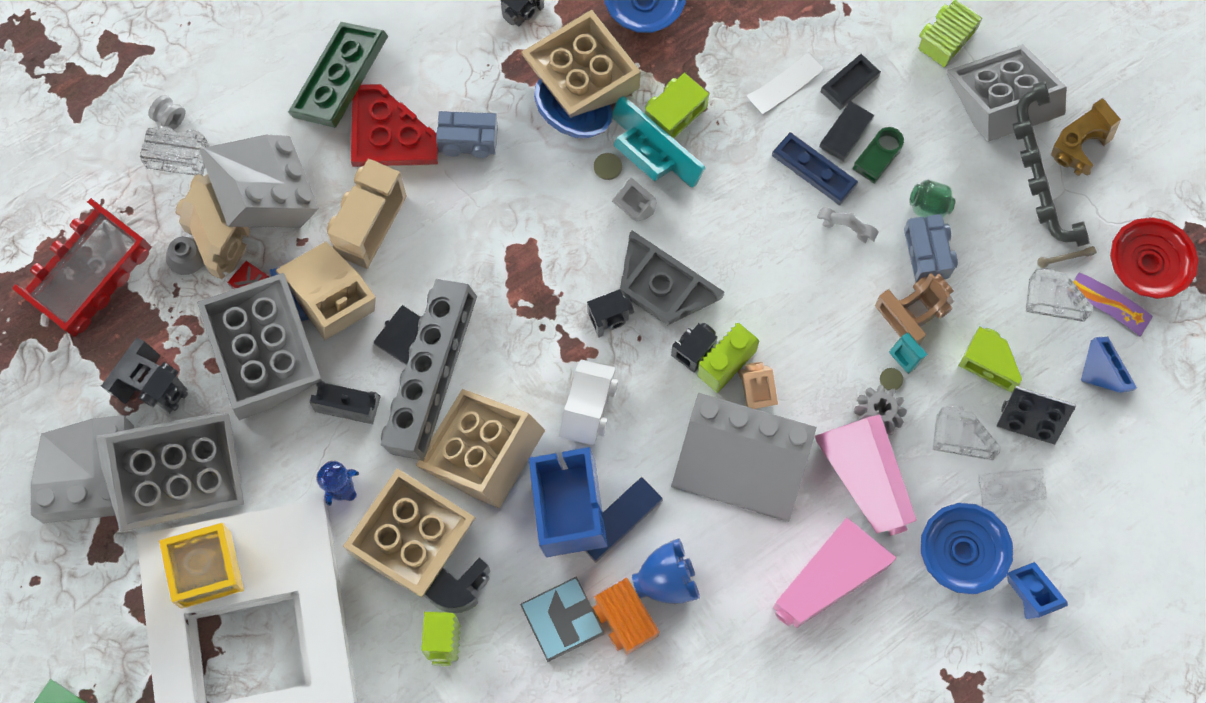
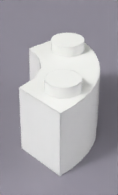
(587, 402)

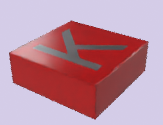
(246, 275)

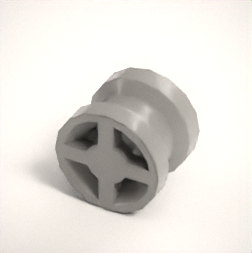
(166, 112)

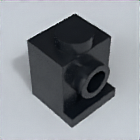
(520, 10)
(609, 311)
(694, 345)

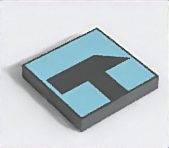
(562, 619)

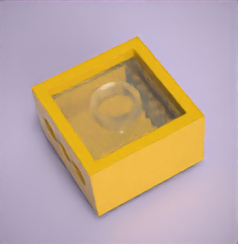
(201, 565)

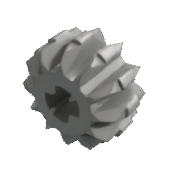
(887, 402)

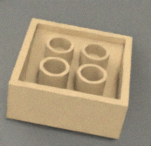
(583, 65)
(482, 447)
(408, 533)

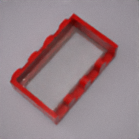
(85, 270)

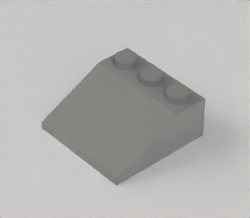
(997, 83)

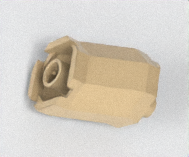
(203, 218)

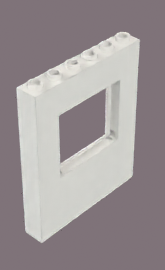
(277, 555)

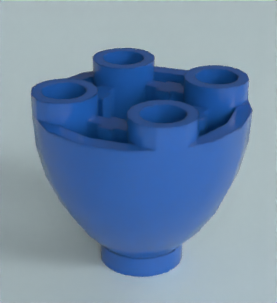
(667, 575)

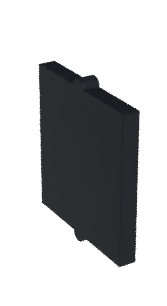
(399, 334)

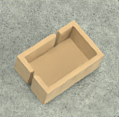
(367, 213)

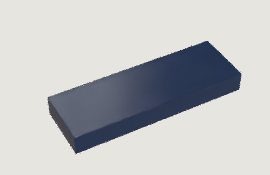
(814, 168)
(626, 514)

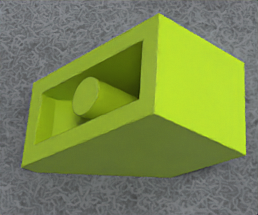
(991, 359)

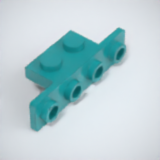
(652, 147)

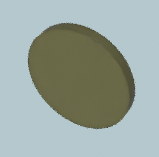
(607, 166)

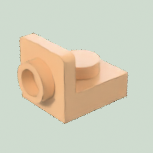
(758, 385)

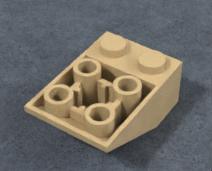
(328, 289)

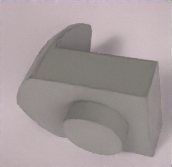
(635, 201)

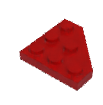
(388, 131)

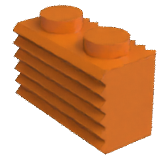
(625, 616)

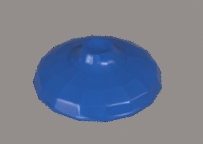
(645, 15)
(579, 126)
(966, 548)

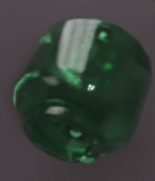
(932, 199)

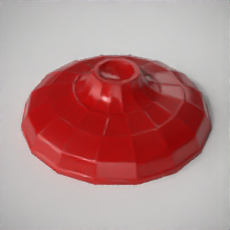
(1154, 258)

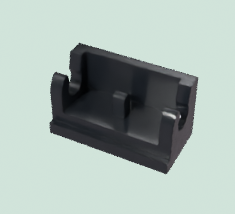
(345, 402)

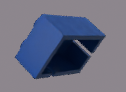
(567, 503)

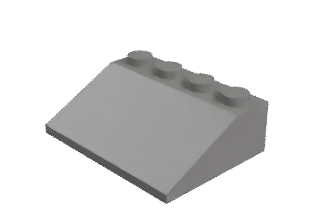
(259, 345)
(743, 457)
(170, 470)

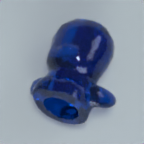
(336, 482)

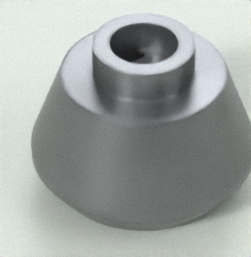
(184, 256)

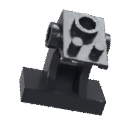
(140, 373)

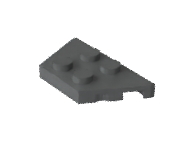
(663, 283)

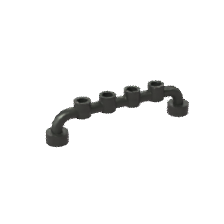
(1032, 158)

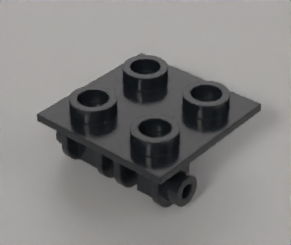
(1035, 415)

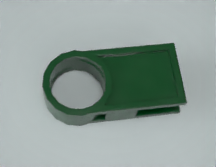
(875, 158)

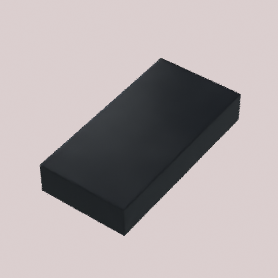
(850, 81)
(846, 131)

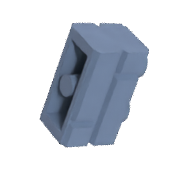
(467, 133)
(929, 247)

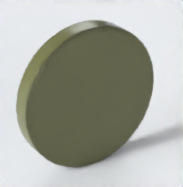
(891, 379)

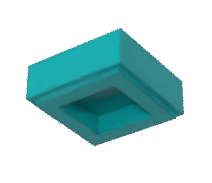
(907, 353)

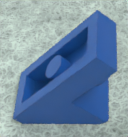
(1036, 591)

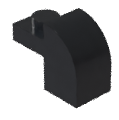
(455, 595)

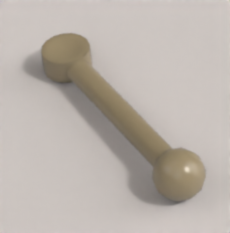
(1043, 262)

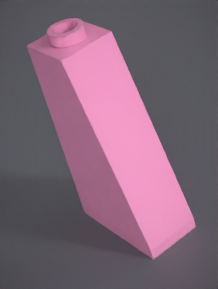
(870, 472)
(834, 572)

